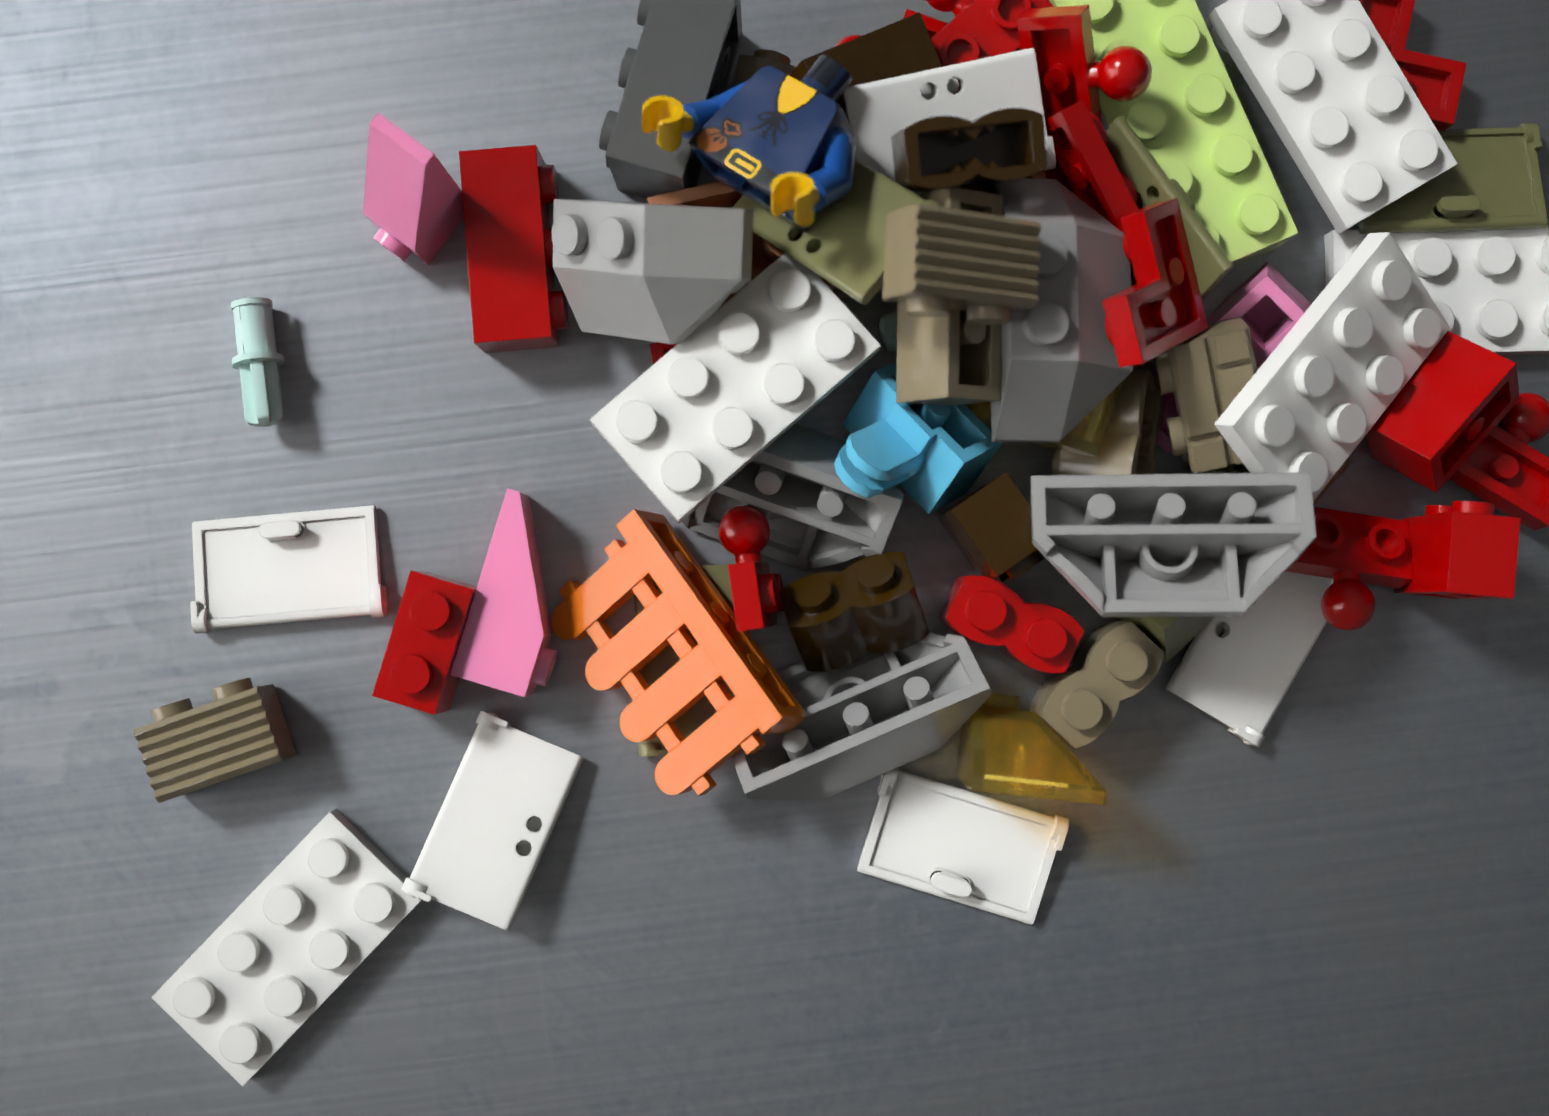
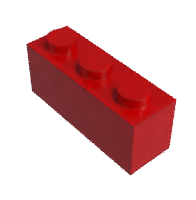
(511, 249)

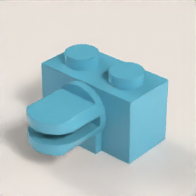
(922, 447)

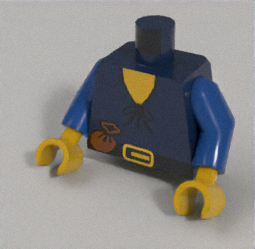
(769, 138)

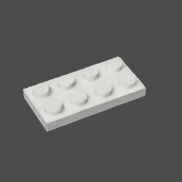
(1334, 101)
(1482, 281)
(1336, 367)
(735, 385)
(287, 947)

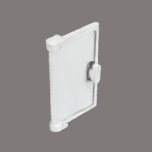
(987, 85)
(262, 574)
(1256, 659)
(485, 815)
(964, 835)

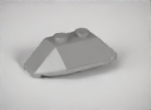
(649, 265)
(1059, 353)
(808, 507)
(1172, 538)
(866, 719)

